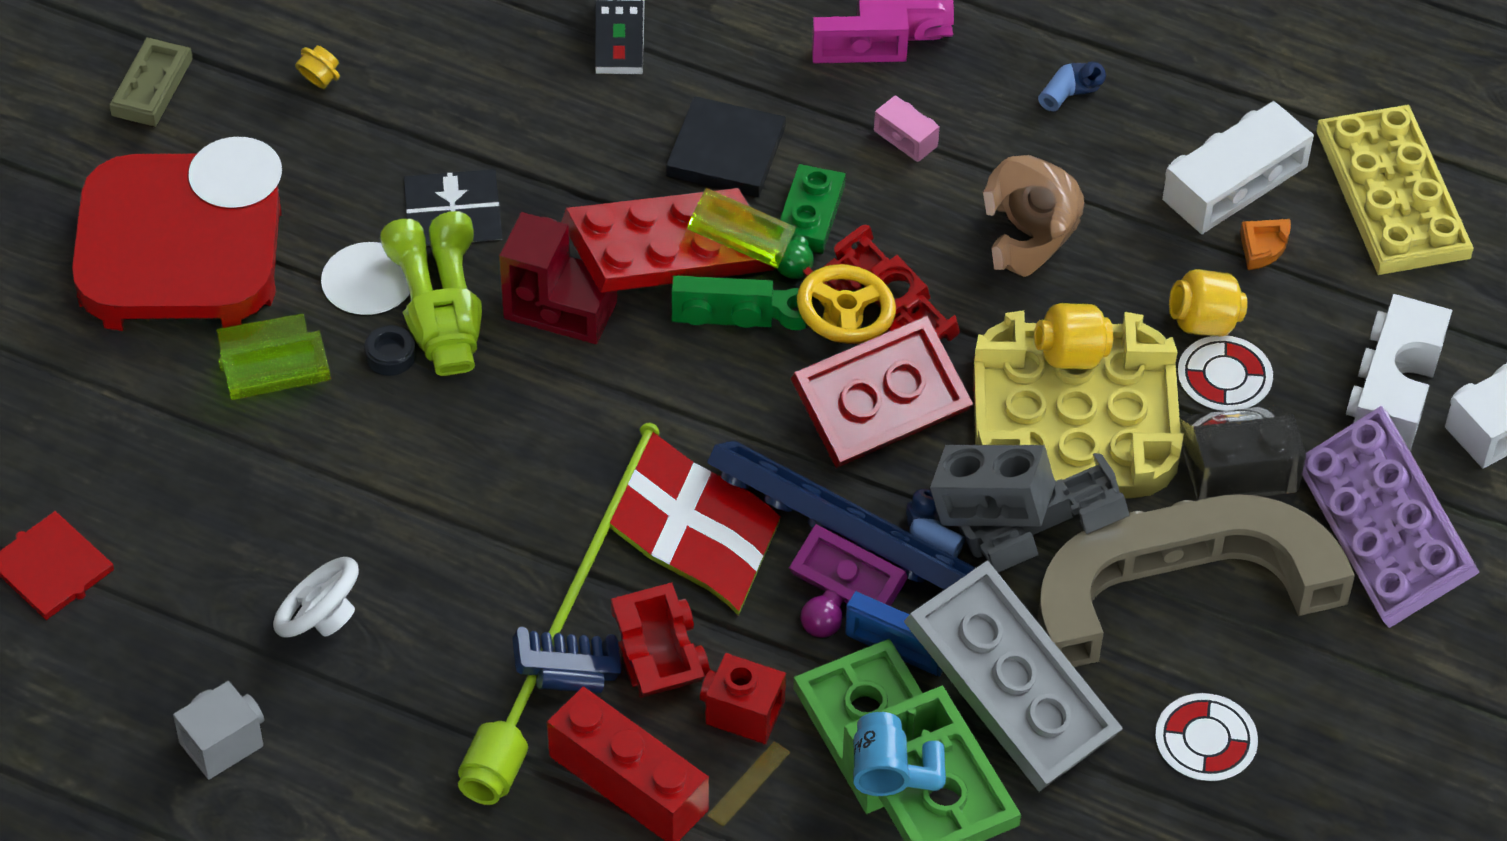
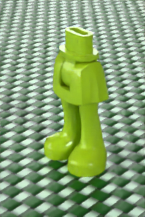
(445, 319)

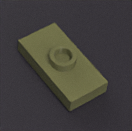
(151, 82)

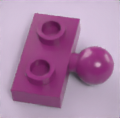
(840, 570)

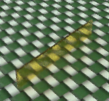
(748, 783)

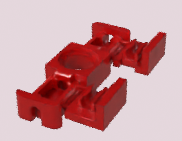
(872, 259)

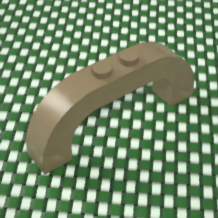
(1182, 537)

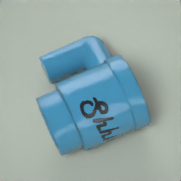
(882, 758)

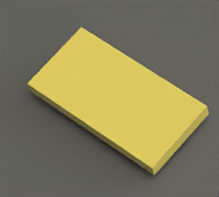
(1394, 190)

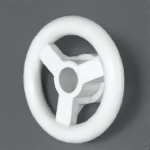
(321, 598)

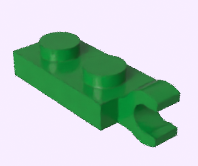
(733, 302)

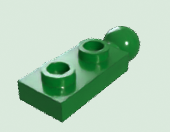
(812, 210)

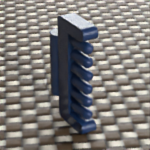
(567, 670)

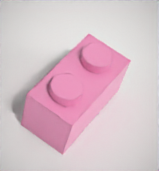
(906, 128)

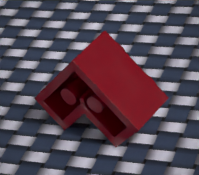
(547, 285)

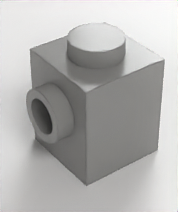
(219, 728)

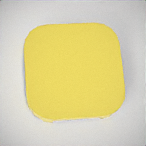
(1117, 409)

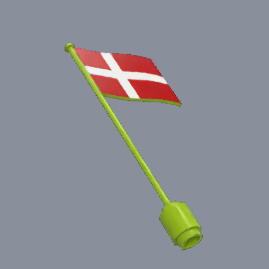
(677, 519)

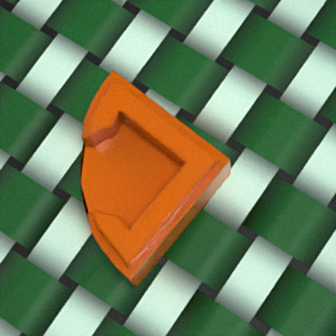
(1264, 241)

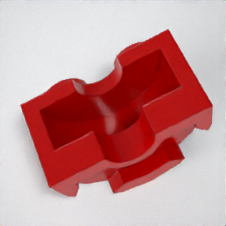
(656, 640)

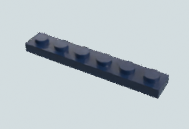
(868, 531)

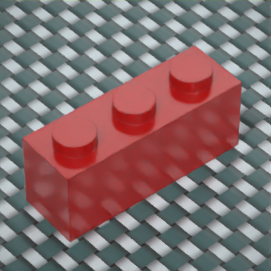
(628, 766)

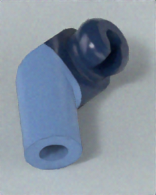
(1072, 80)
(926, 524)

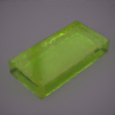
(741, 228)
(275, 365)

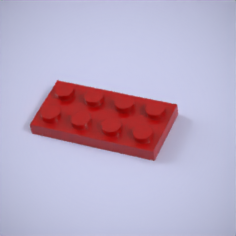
(649, 243)

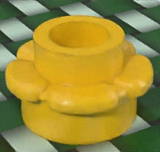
(318, 66)

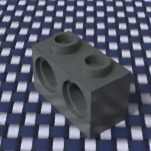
(993, 485)

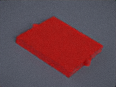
(52, 565)

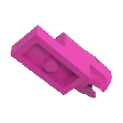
(880, 30)

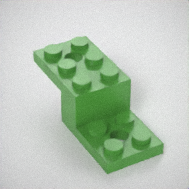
(930, 716)

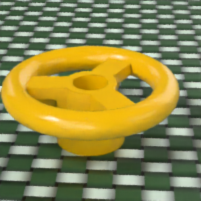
(845, 308)

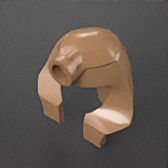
(1039, 202)

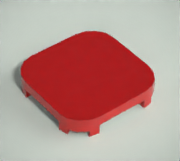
(166, 253)

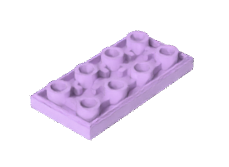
(1386, 517)

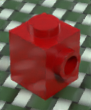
(744, 697)

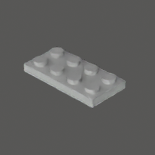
(1013, 675)

